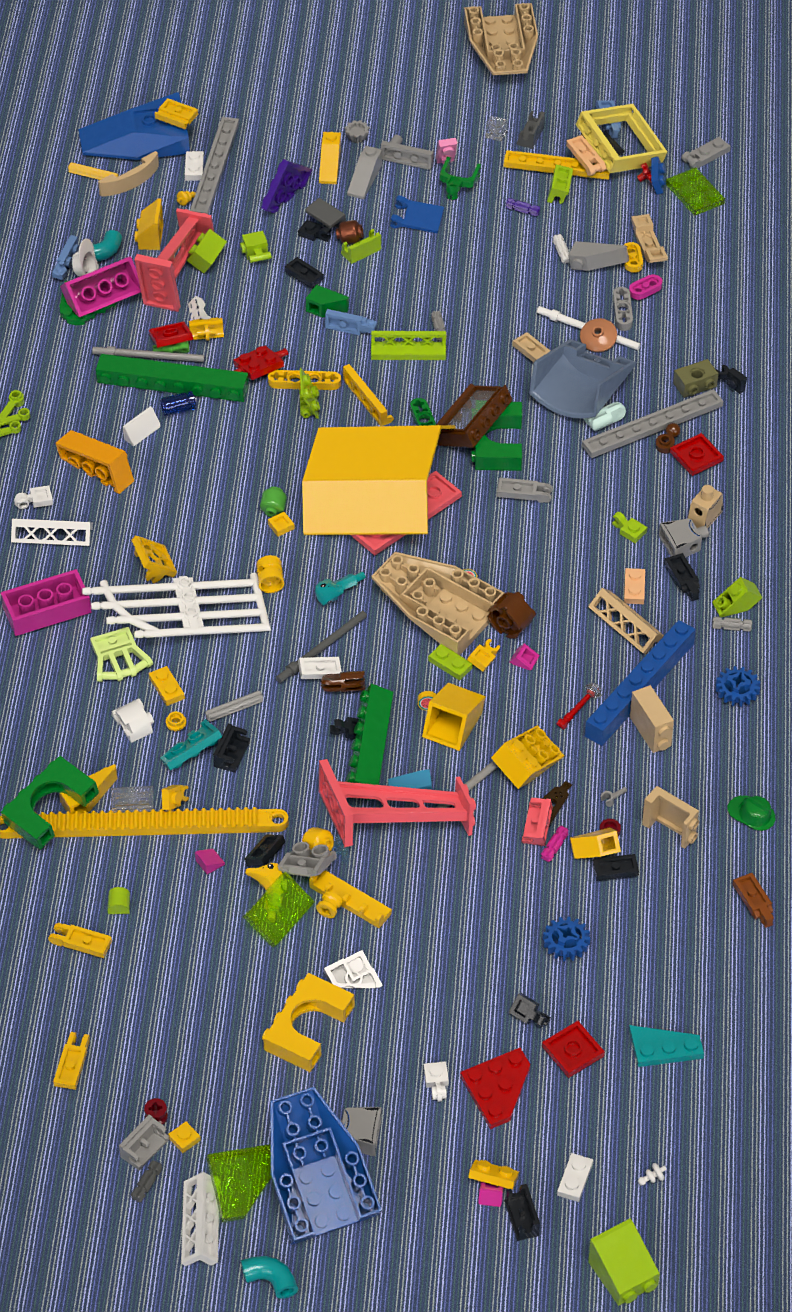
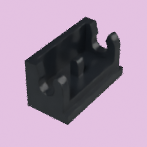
(231, 748)
(522, 1213)

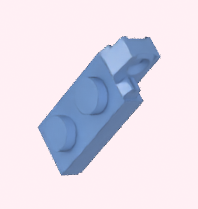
(615, 127)
(65, 258)
(348, 322)

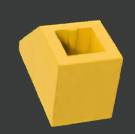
(595, 844)

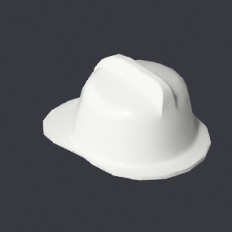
(84, 260)

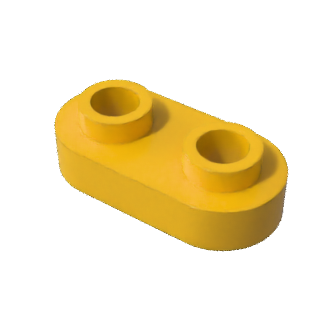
(635, 261)

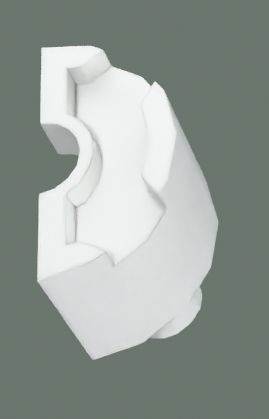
(134, 720)

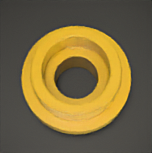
(175, 717)

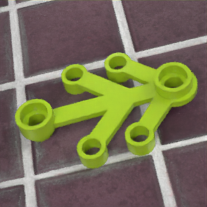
(16, 399)

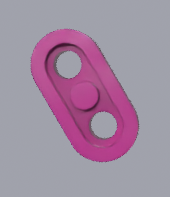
(645, 287)

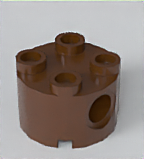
(510, 614)

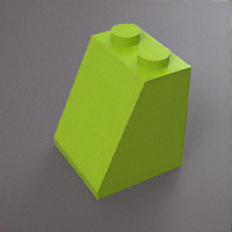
(623, 1262)

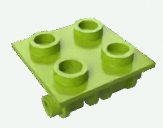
(308, 396)

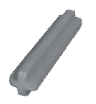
(234, 706)

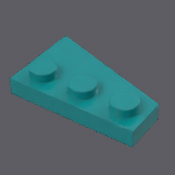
(205, 737)
(664, 1046)

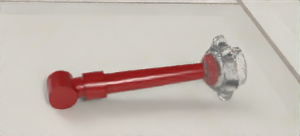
(592, 691)

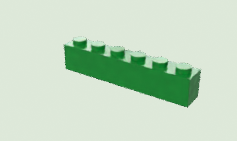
(371, 735)

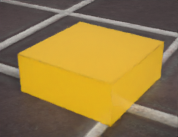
(281, 524)

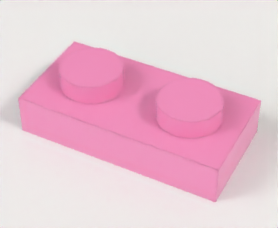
(445, 149)

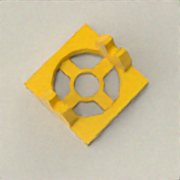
(156, 569)

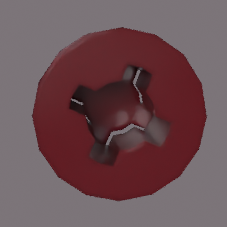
(157, 1109)

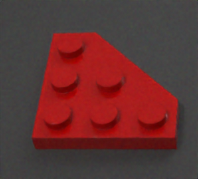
(497, 1085)

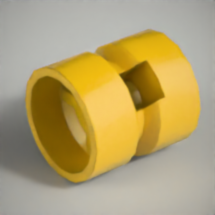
(270, 574)

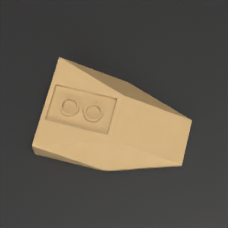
(503, 41)
(438, 598)

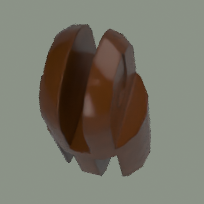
(344, 682)

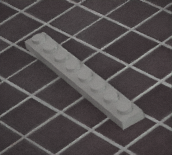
(215, 165)
(652, 423)

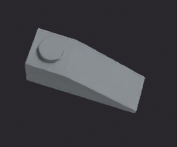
(365, 172)
(596, 255)

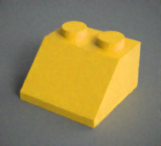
(150, 227)

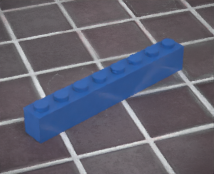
(648, 672)

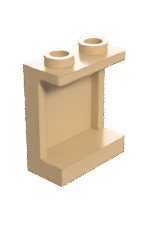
(672, 813)

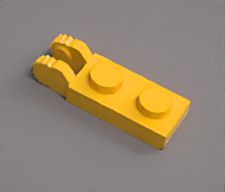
(81, 939)
(71, 1062)

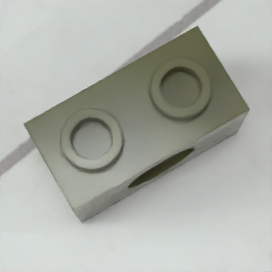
(695, 378)

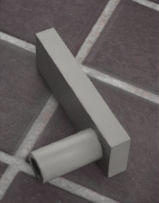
(407, 155)

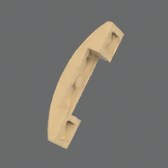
(115, 185)
(647, 240)

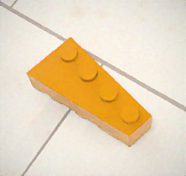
(96, 459)

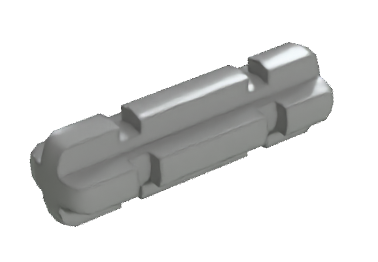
(438, 322)
(732, 624)

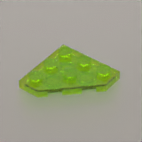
(239, 1179)

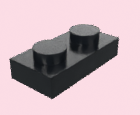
(304, 272)
(264, 850)
(615, 867)

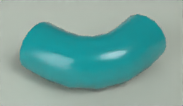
(109, 245)
(273, 1271)

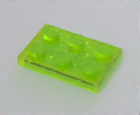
(695, 191)
(278, 909)

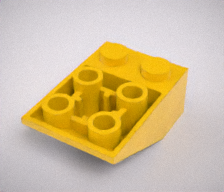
(527, 756)

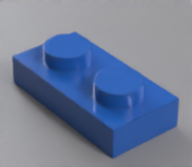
(657, 175)

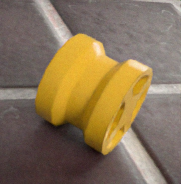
(329, 904)

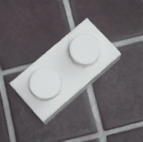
(194, 165)
(318, 667)
(575, 1177)

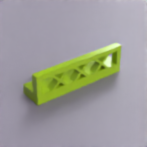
(408, 348)

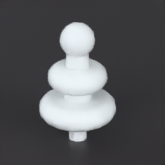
(650, 1175)

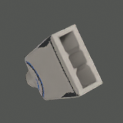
(682, 536)
(364, 1127)

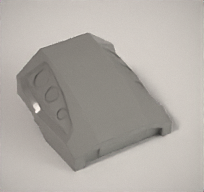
(307, 862)

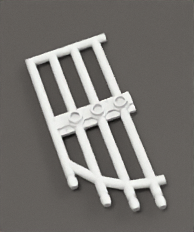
(188, 606)

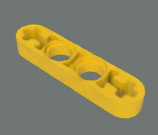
(281, 375)

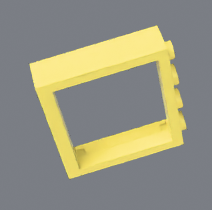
(588, 123)

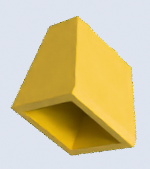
(452, 715)

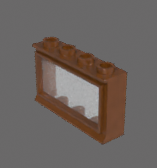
(473, 415)

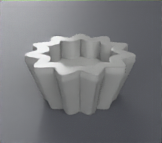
(357, 131)

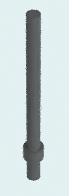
(293, 668)

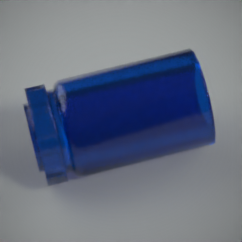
(178, 403)

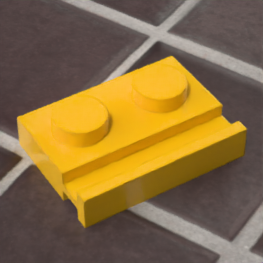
(176, 113)

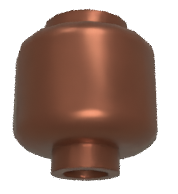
(350, 232)

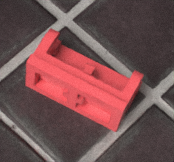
(537, 821)

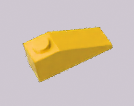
(330, 157)

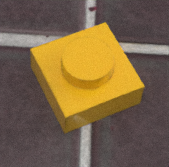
(184, 1137)

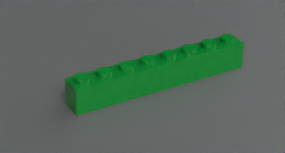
(172, 377)

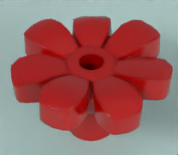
(646, 173)

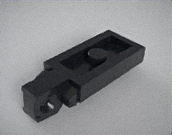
(683, 575)

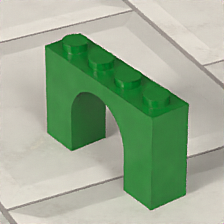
(500, 456)
(57, 777)

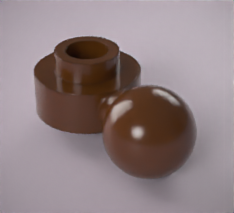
(672, 431)

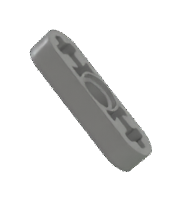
(619, 314)

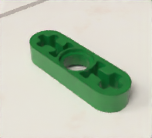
(425, 413)

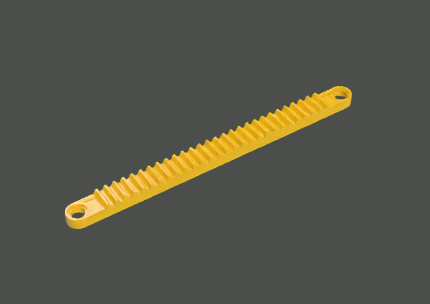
(160, 822)

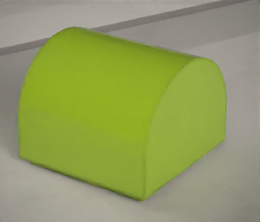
(119, 901)

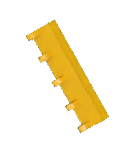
(366, 396)
(352, 898)

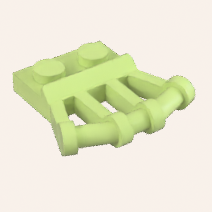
(116, 644)

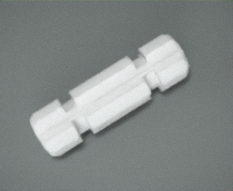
(561, 248)

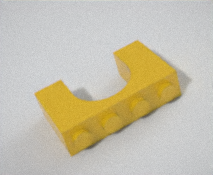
(310, 995)

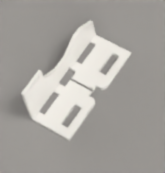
(201, 304)

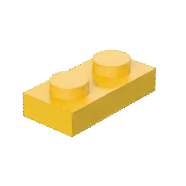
(166, 686)
(493, 1174)

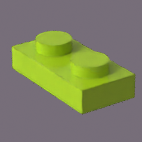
(450, 662)

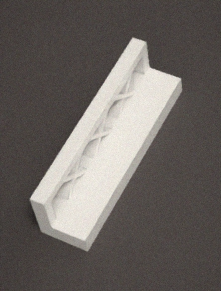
(88, 526)
(206, 1219)

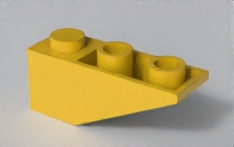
(104, 779)

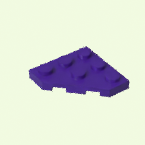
(287, 180)

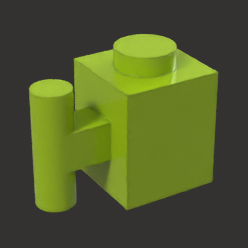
(255, 247)

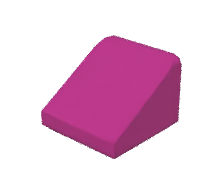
(524, 657)
(208, 860)
(490, 1194)

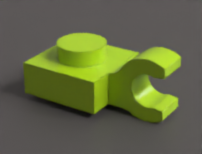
(629, 529)

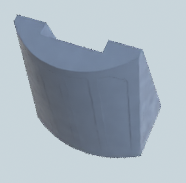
(576, 381)

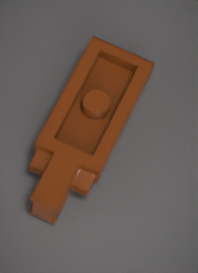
(754, 898)

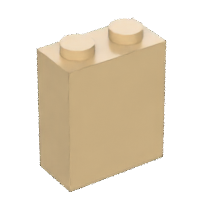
(651, 719)

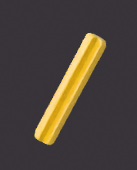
(90, 172)

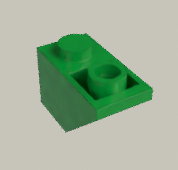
(322, 299)

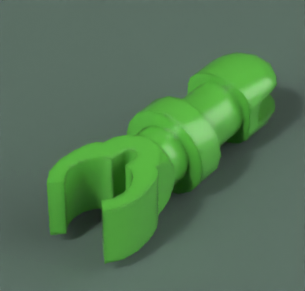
(182, 347)

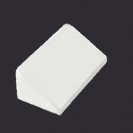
(141, 426)

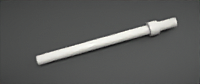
(556, 316)

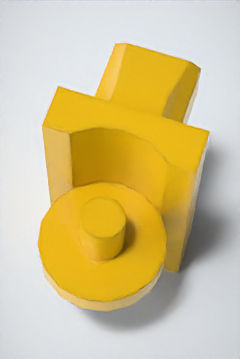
(206, 328)

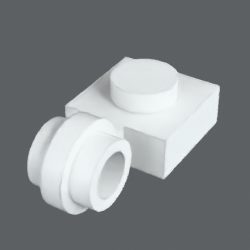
(38, 496)
(436, 1078)

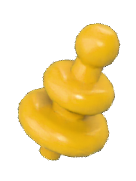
(185, 197)

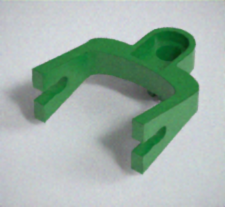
(454, 183)

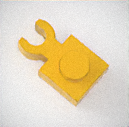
(483, 655)
(173, 796)

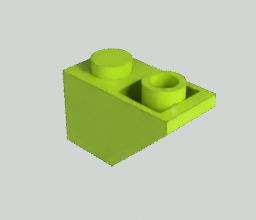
(737, 598)

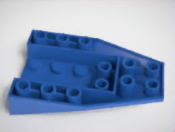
(135, 134)
(317, 1168)

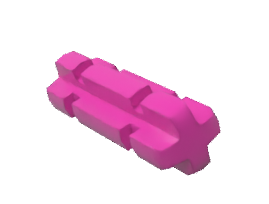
(554, 843)

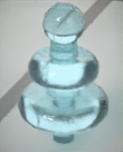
(341, 850)

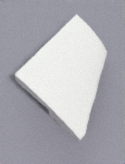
(353, 973)

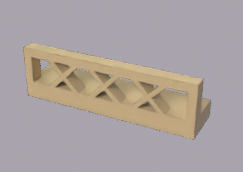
(625, 612)

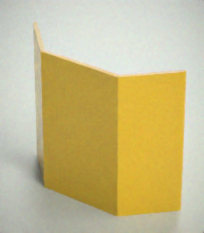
(369, 480)

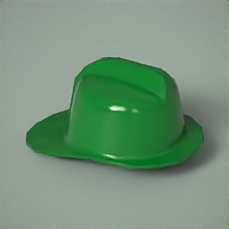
(752, 811)

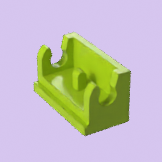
(560, 183)
(362, 248)

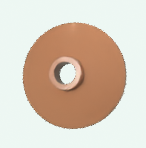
(598, 342)

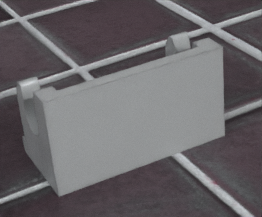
(143, 1142)

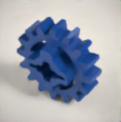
(737, 686)
(566, 938)

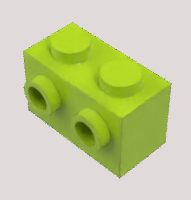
(206, 250)

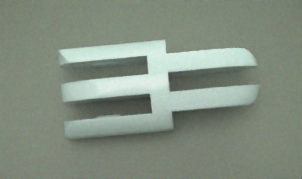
(606, 416)

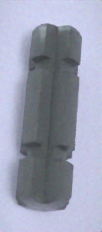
(146, 1181)

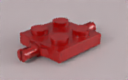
(260, 362)

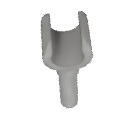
(611, 796)

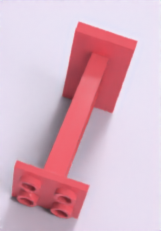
(159, 274)
(343, 816)

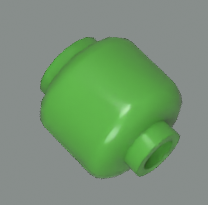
(273, 501)

